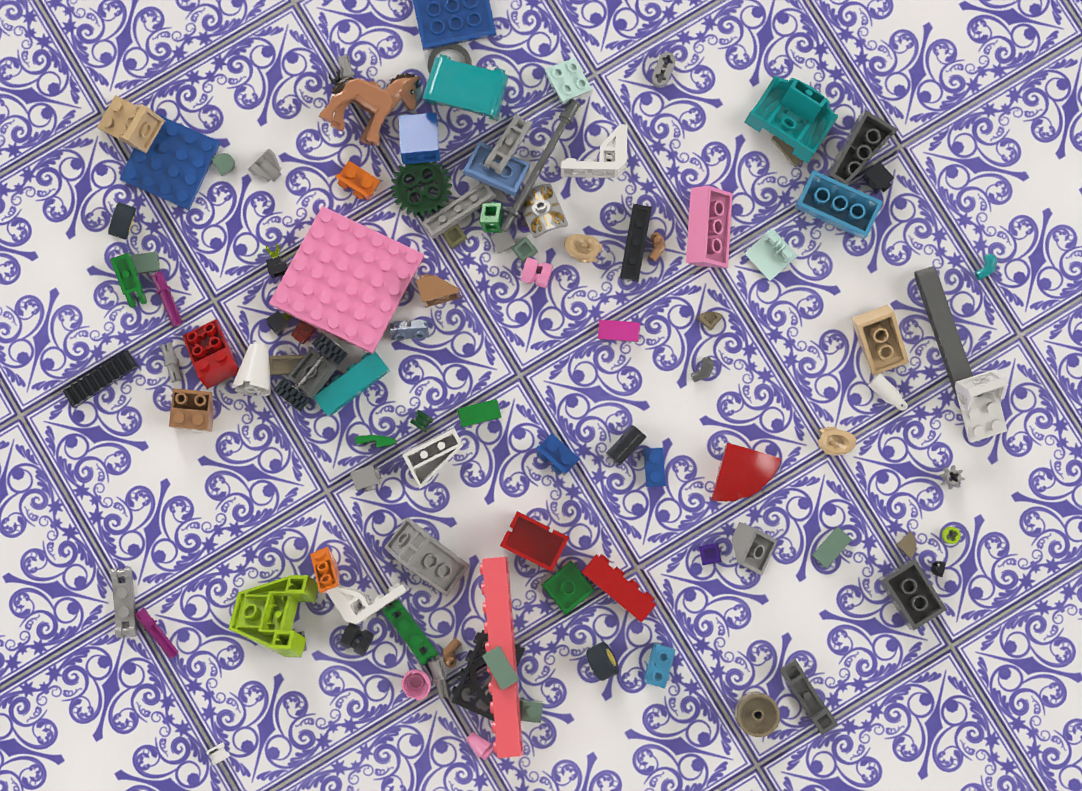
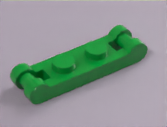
(410, 632)

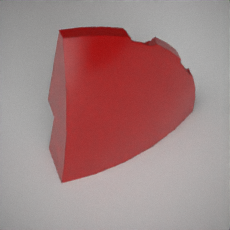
(743, 473)

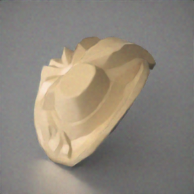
(583, 247)
(836, 441)

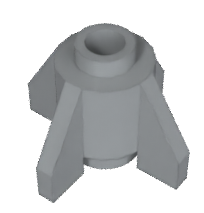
(266, 167)

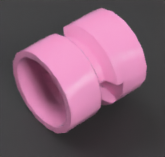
(531, 268)

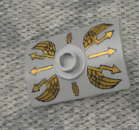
(543, 210)

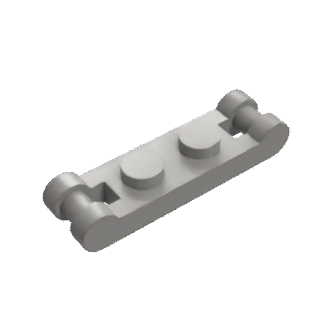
(508, 144)
(124, 602)

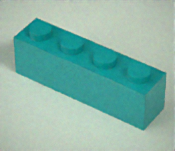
(351, 384)

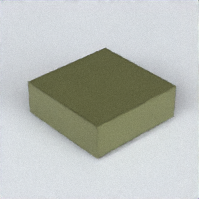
(454, 236)

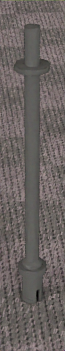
(565, 119)

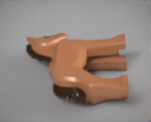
(371, 99)

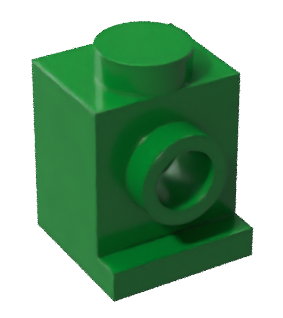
(492, 217)

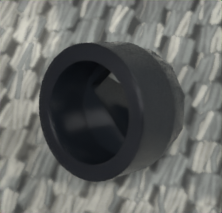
(938, 568)

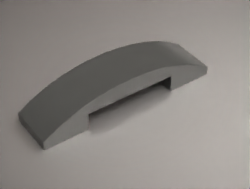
(808, 697)

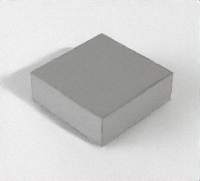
(502, 241)

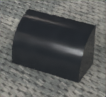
(626, 445)

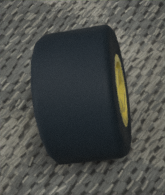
(121, 220)
(602, 661)

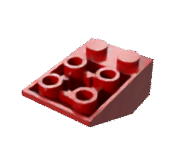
(211, 354)

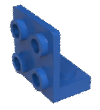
(557, 454)

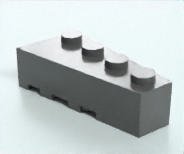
(861, 144)

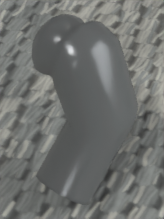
(706, 369)

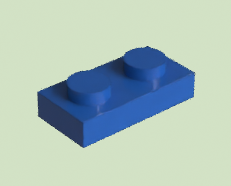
(654, 467)

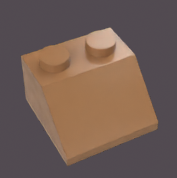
(436, 290)

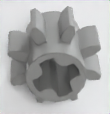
(956, 479)

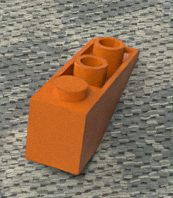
(325, 569)

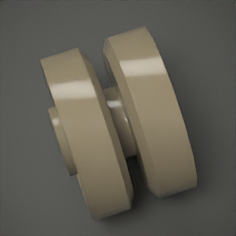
(752, 725)

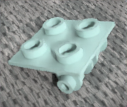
(567, 80)
(771, 254)

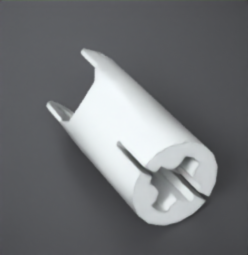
(887, 391)

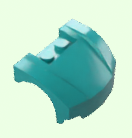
(794, 115)

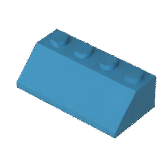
(838, 204)

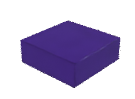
(710, 554)

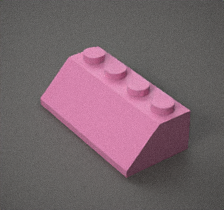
(709, 227)

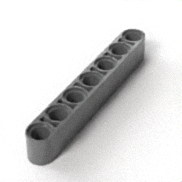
(943, 325)

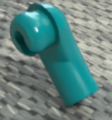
(989, 268)

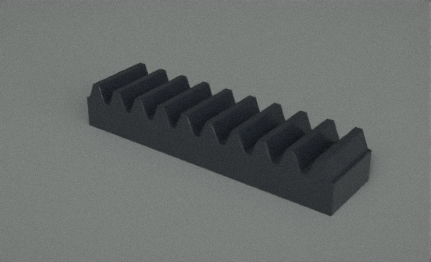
(635, 242)
(100, 378)

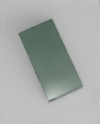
(146, 262)
(831, 547)
(500, 667)

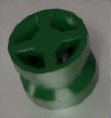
(421, 420)

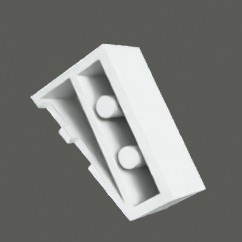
(431, 455)

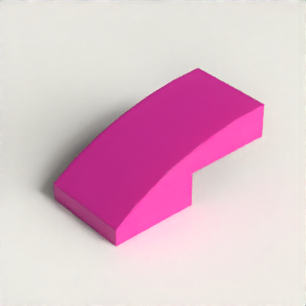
(619, 330)

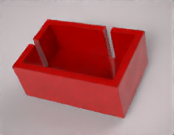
(534, 541)

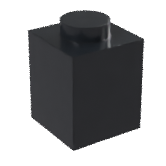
(878, 178)

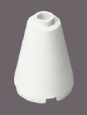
(254, 372)

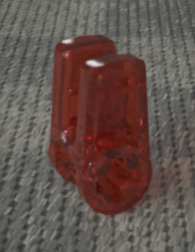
(303, 332)

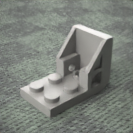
(426, 556)

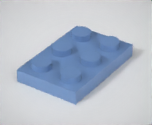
(507, 182)

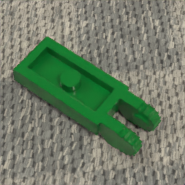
(128, 278)

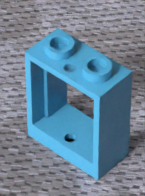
(663, 657)

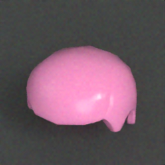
(416, 684)

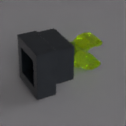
(275, 264)
(278, 322)

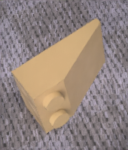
(880, 339)

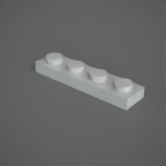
(458, 210)

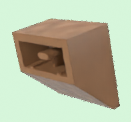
(191, 410)

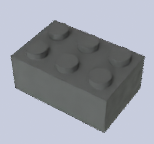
(912, 594)

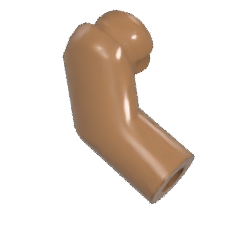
(658, 245)
(449, 653)

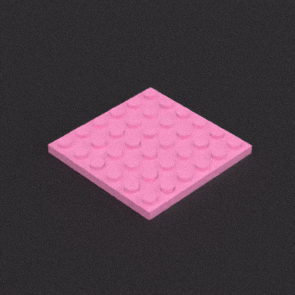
(346, 280)

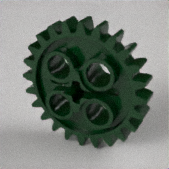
(426, 203)

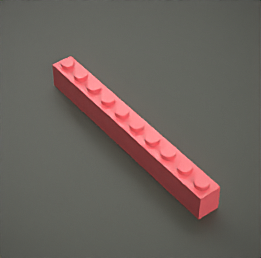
(501, 633)

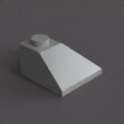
(752, 547)

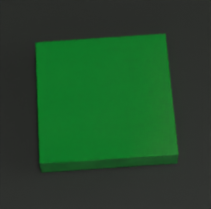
(568, 587)

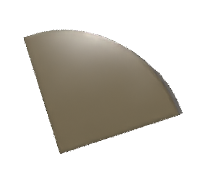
(709, 319)
(907, 545)

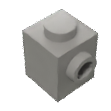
(366, 478)

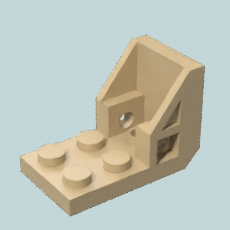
(131, 123)

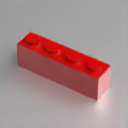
(619, 588)

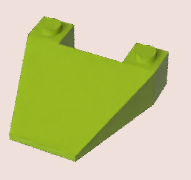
(268, 613)

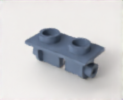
(400, 331)

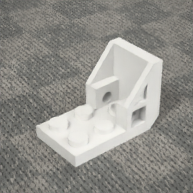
(612, 149)
(981, 405)
(347, 601)

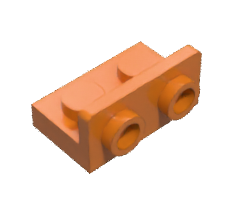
(357, 180)

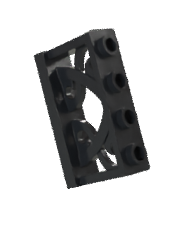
(471, 667)

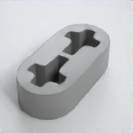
(667, 71)

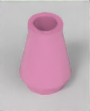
(480, 746)

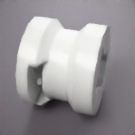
(219, 755)

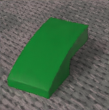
(479, 413)
(381, 441)

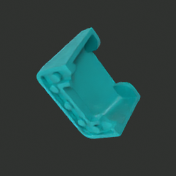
(466, 87)

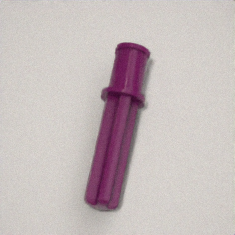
(167, 299)
(154, 630)

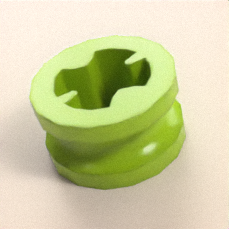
(956, 538)

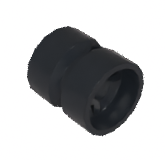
(350, 635)

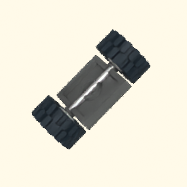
(311, 372)

